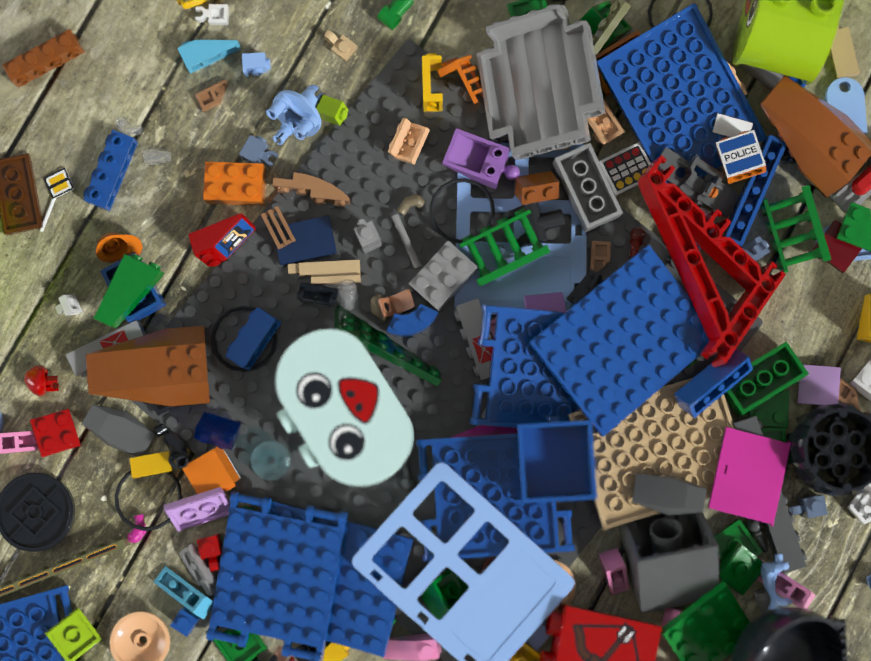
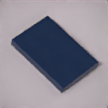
(312, 237)

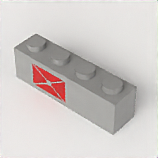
(471, 320)
(77, 358)

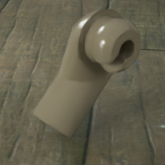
(409, 201)
(376, 310)

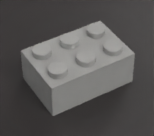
(443, 276)

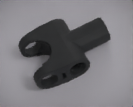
(538, 221)

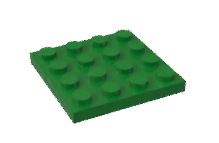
(707, 627)

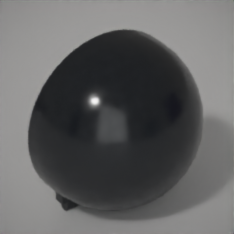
(792, 636)

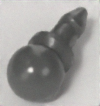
(757, 530)

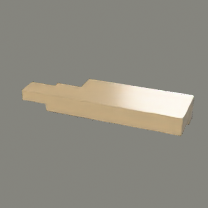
(843, 54)
(328, 271)

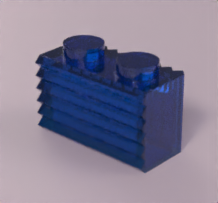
(217, 431)

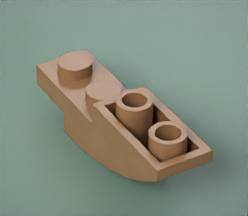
(320, 189)

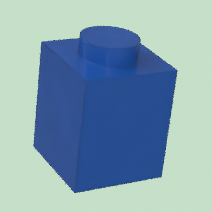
(185, 621)

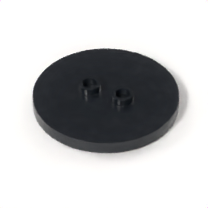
(36, 512)

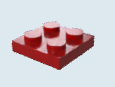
(55, 433)

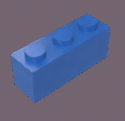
(252, 338)

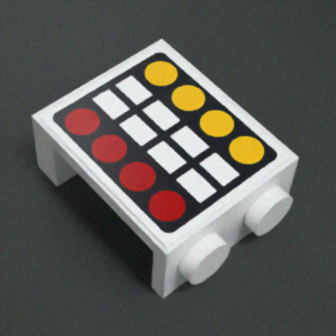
(625, 168)

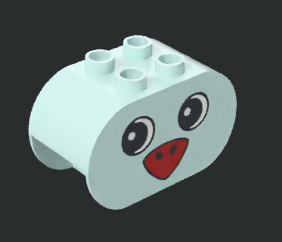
(342, 409)

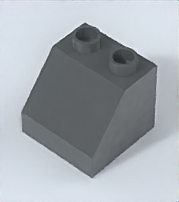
(670, 559)

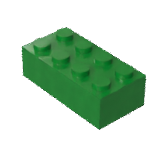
(769, 377)

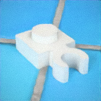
(216, 14)

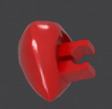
(39, 382)

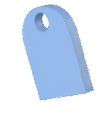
(850, 102)

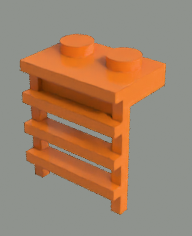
(463, 66)

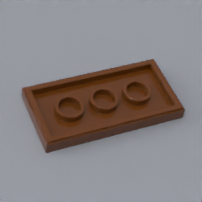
(18, 195)

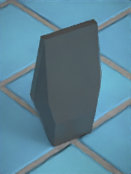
(118, 429)
(668, 494)

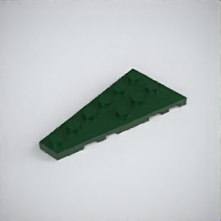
(383, 346)

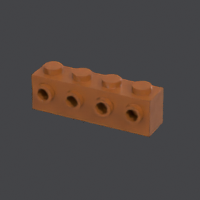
(43, 58)

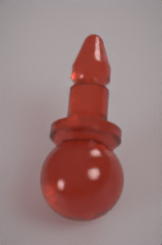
(637, 236)

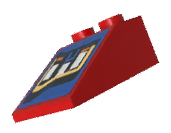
(220, 239)

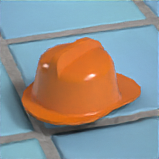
(113, 246)

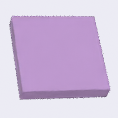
(820, 385)

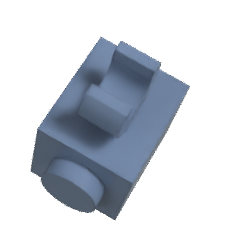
(256, 151)
(756, 248)
(810, 506)

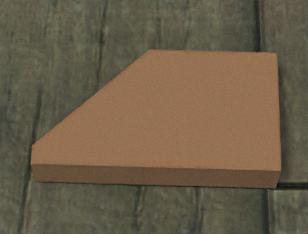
(599, 255)
(848, 394)

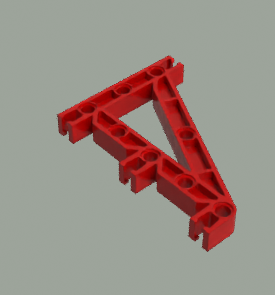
(681, 226)

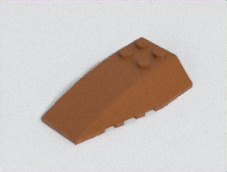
(818, 136)
(153, 368)

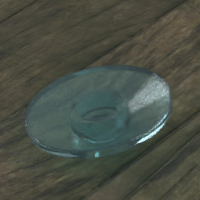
(260, 463)

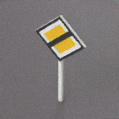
(58, 185)

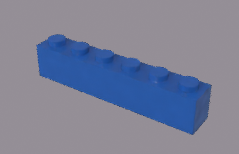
(754, 192)

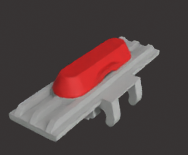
(854, 191)

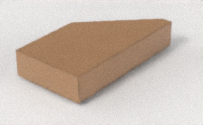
(212, 95)

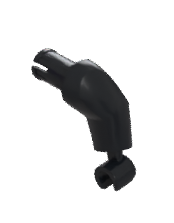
(177, 447)

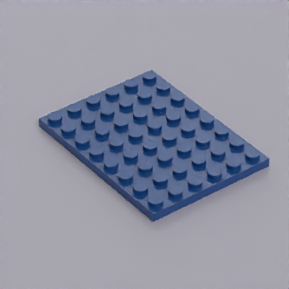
(674, 87)
(623, 340)
(360, 611)

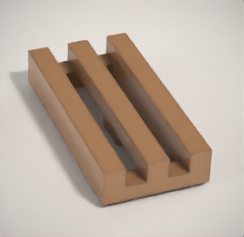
(271, 213)

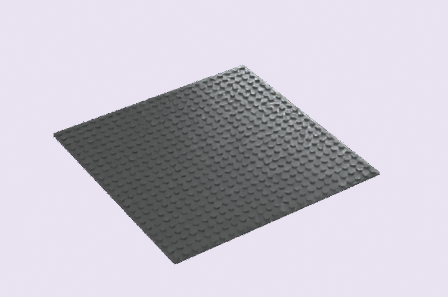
(359, 164)

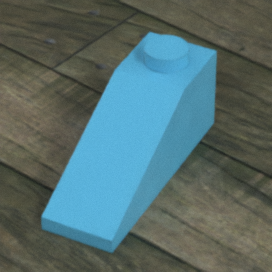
(202, 53)
(184, 592)

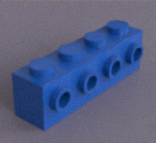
(110, 170)
(712, 383)

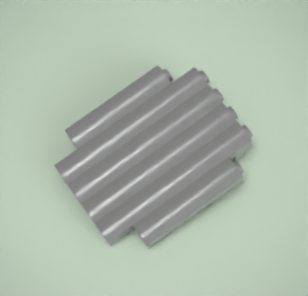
(540, 82)

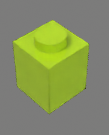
(332, 110)

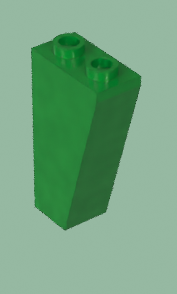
(127, 289)

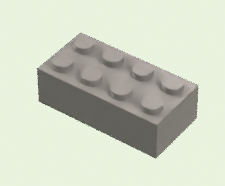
(587, 187)

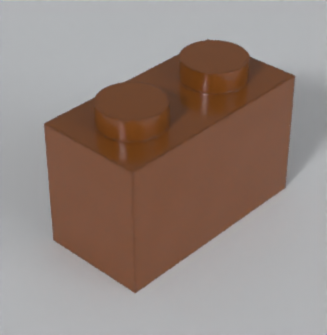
(536, 187)

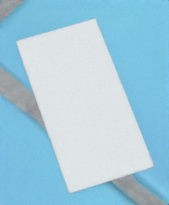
(730, 126)

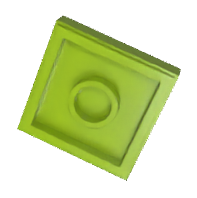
(73, 635)

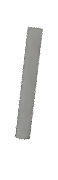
(406, 241)

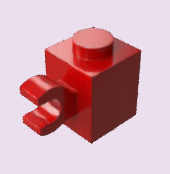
(210, 548)

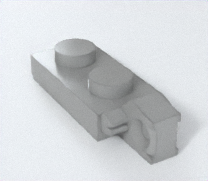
(198, 569)

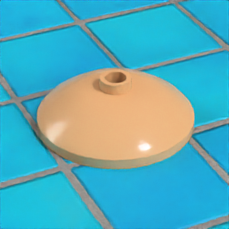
(126, 636)

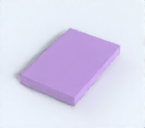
(198, 509)

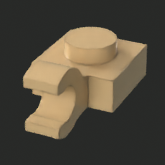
(342, 46)

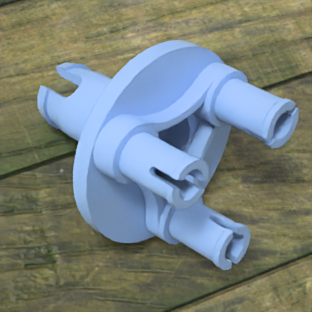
(296, 113)

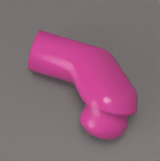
(136, 535)

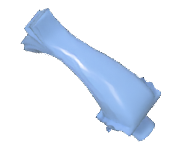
(769, 573)

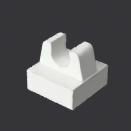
(68, 305)

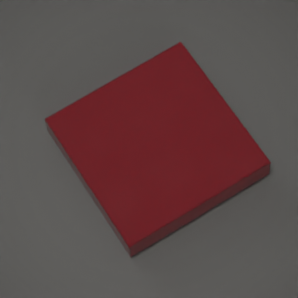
(841, 253)

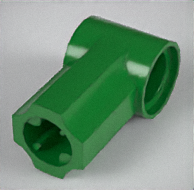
(392, 14)

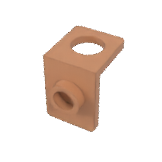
(397, 303)

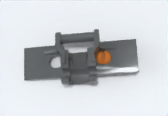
(711, 193)

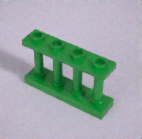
(809, 215)
(520, 257)

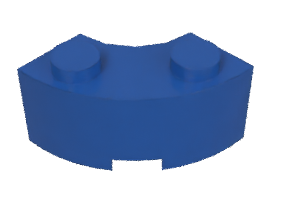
(412, 323)

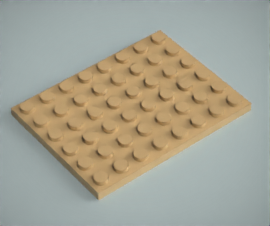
(655, 441)

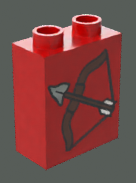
(599, 636)

